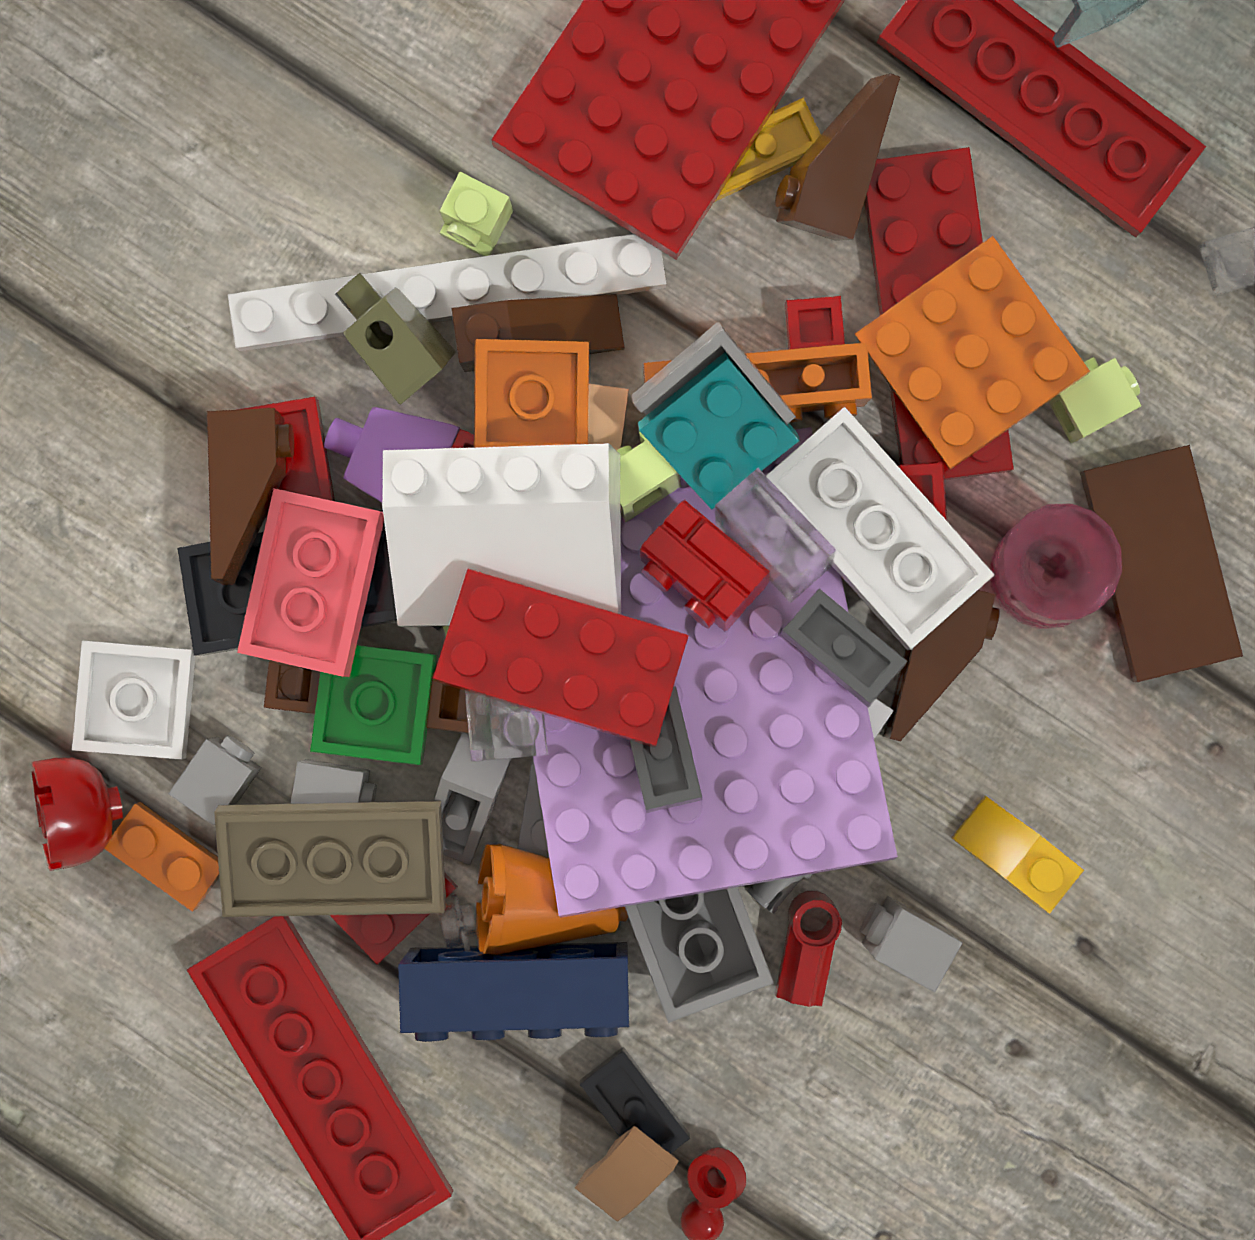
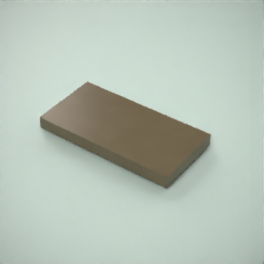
(331, 859)

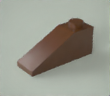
(833, 176)
(541, 319)
(244, 466)
(939, 660)

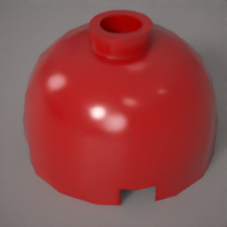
(73, 810)

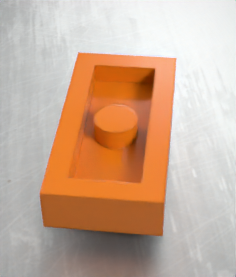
(165, 856)

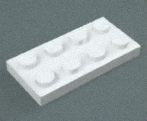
(883, 529)

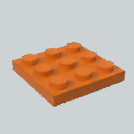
(972, 353)

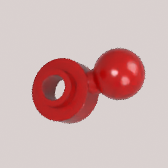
(703, 1217)

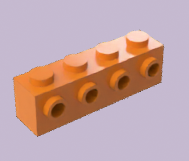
(811, 377)

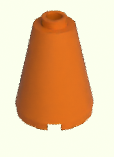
(521, 905)

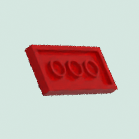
(561, 657)

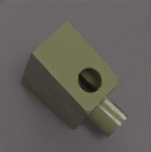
(398, 360)

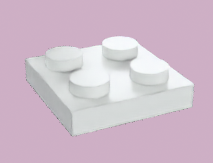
(133, 700)

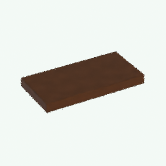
(1171, 580)

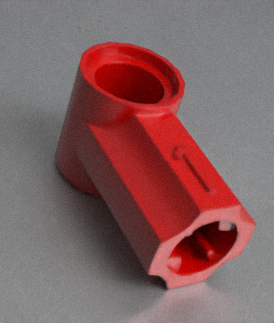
(807, 953)

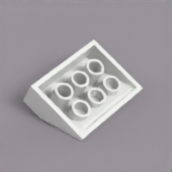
(507, 512)

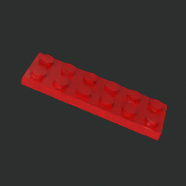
(1047, 102)
(919, 224)
(320, 1081)

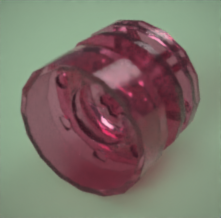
(1085, 559)

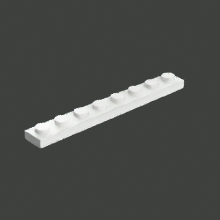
(566, 270)

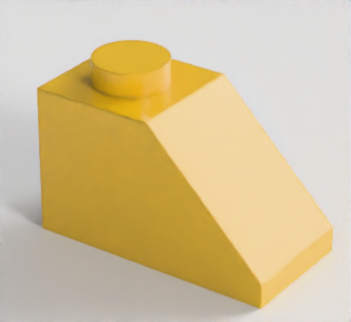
(1017, 854)

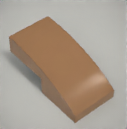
(626, 1174)

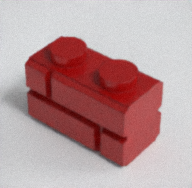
(702, 567)

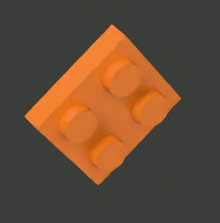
(530, 393)

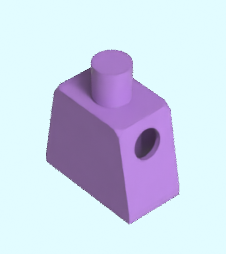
(381, 432)

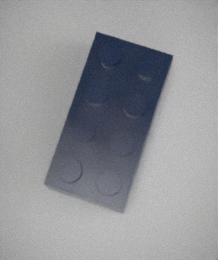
(516, 990)

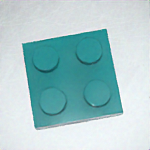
(717, 430)

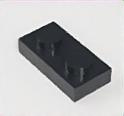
(631, 1100)

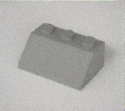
(699, 950)

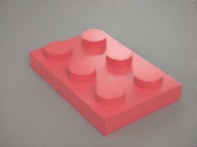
(311, 582)

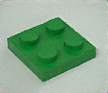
(378, 708)

